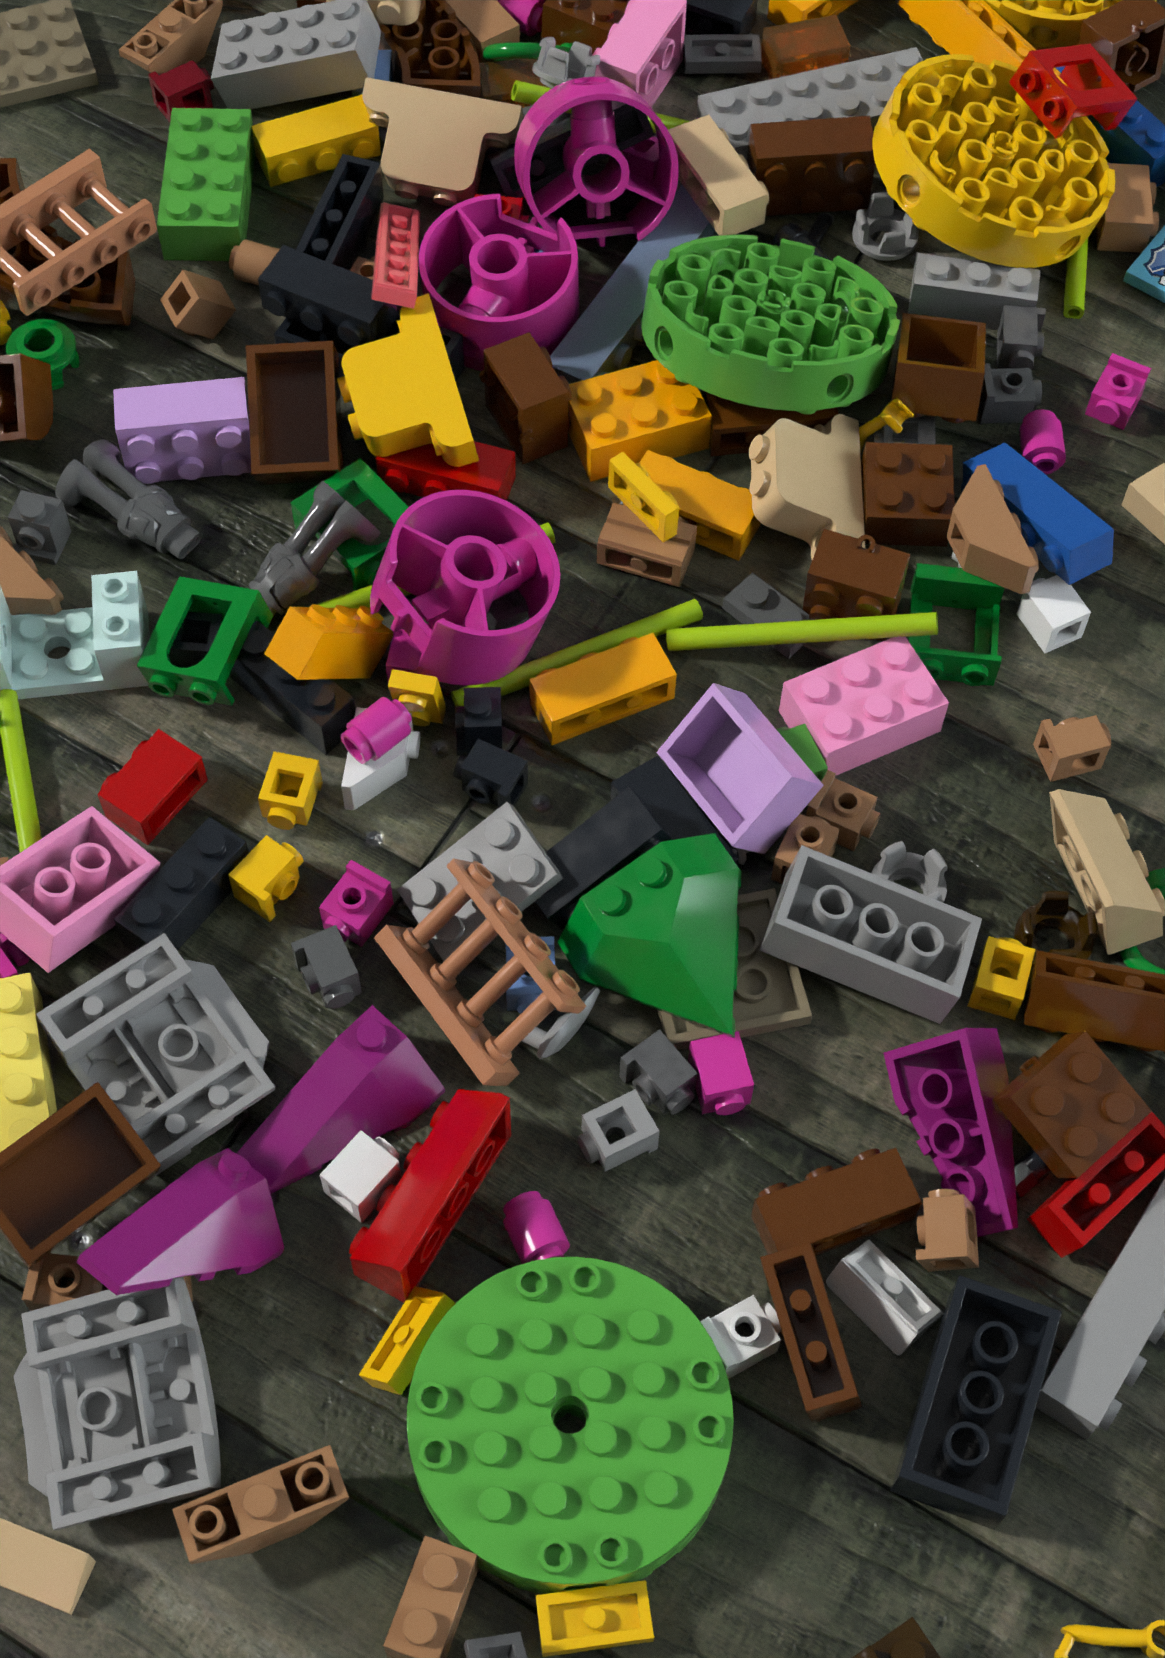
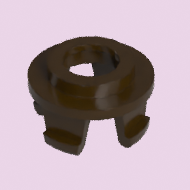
(1057, 914)

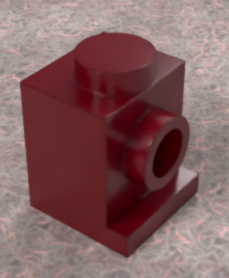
(181, 88)

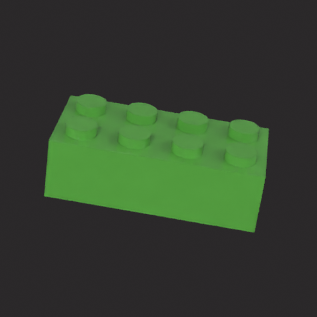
(206, 183)

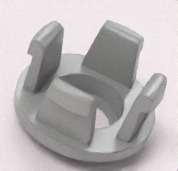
(558, 66)
(883, 217)
(924, 870)

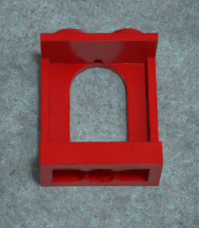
(1090, 87)

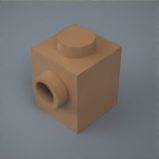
(197, 304)
(806, 831)

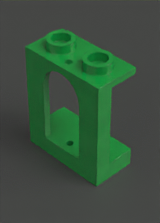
(355, 485)
(958, 589)
(207, 679)

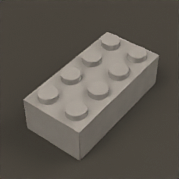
(296, 54)
(871, 935)

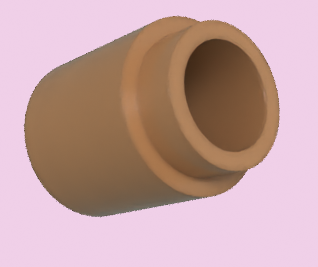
(250, 260)

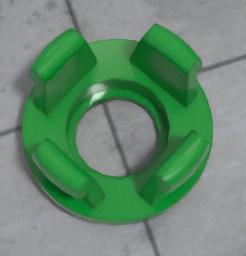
(38, 336)

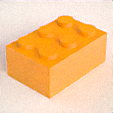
(636, 413)

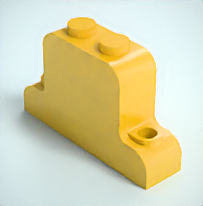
(407, 391)

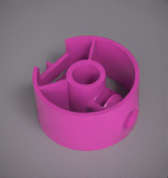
(594, 134)
(504, 276)
(458, 558)

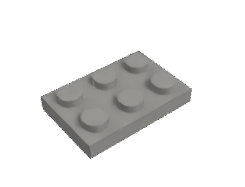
(510, 854)

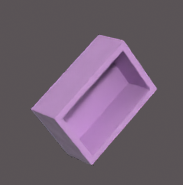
(184, 429)
(739, 769)

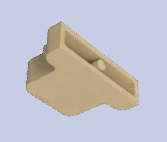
(437, 138)
(808, 479)

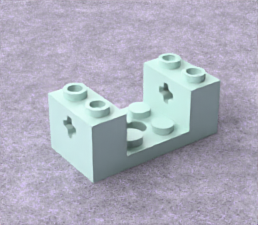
(101, 639)

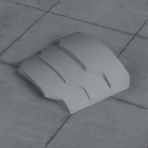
(162, 1046)
(117, 1404)

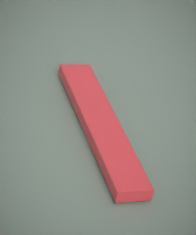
(396, 256)

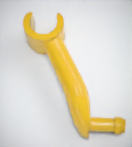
(892, 415)
(1112, 1637)

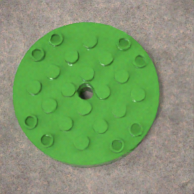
(769, 323)
(552, 1503)

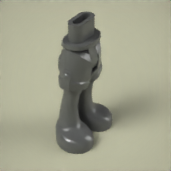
(145, 517)
(289, 574)

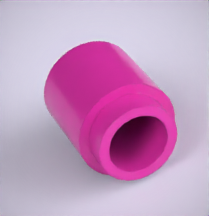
(526, 13)
(1042, 440)
(377, 730)
(534, 1228)

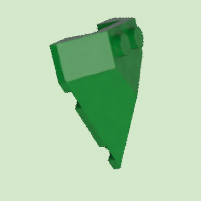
(664, 931)

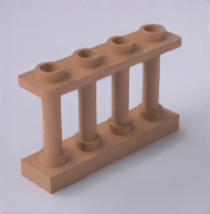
(55, 198)
(436, 982)

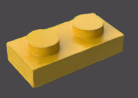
(643, 497)
(419, 695)
(399, 1350)
(594, 1618)

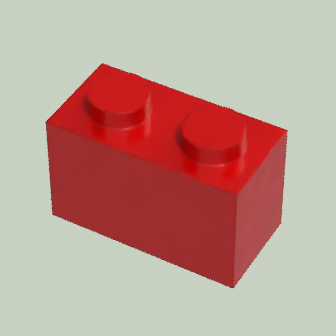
(152, 786)

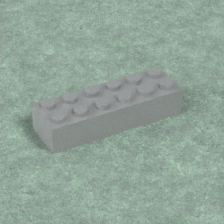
(822, 93)

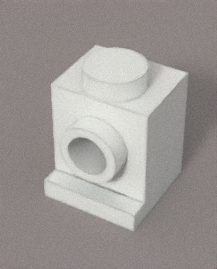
(743, 1352)

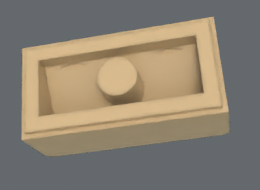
(42, 1567)

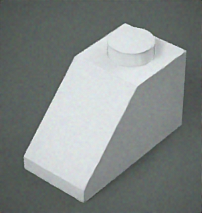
(368, 780)

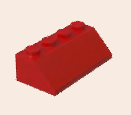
(432, 1192)

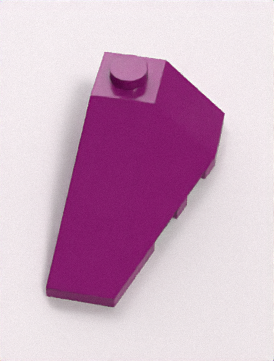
(361, 1082)
(948, 1096)
(198, 1225)

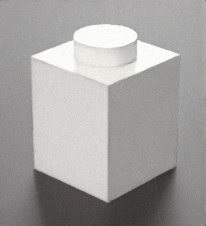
(1053, 613)
(361, 1174)

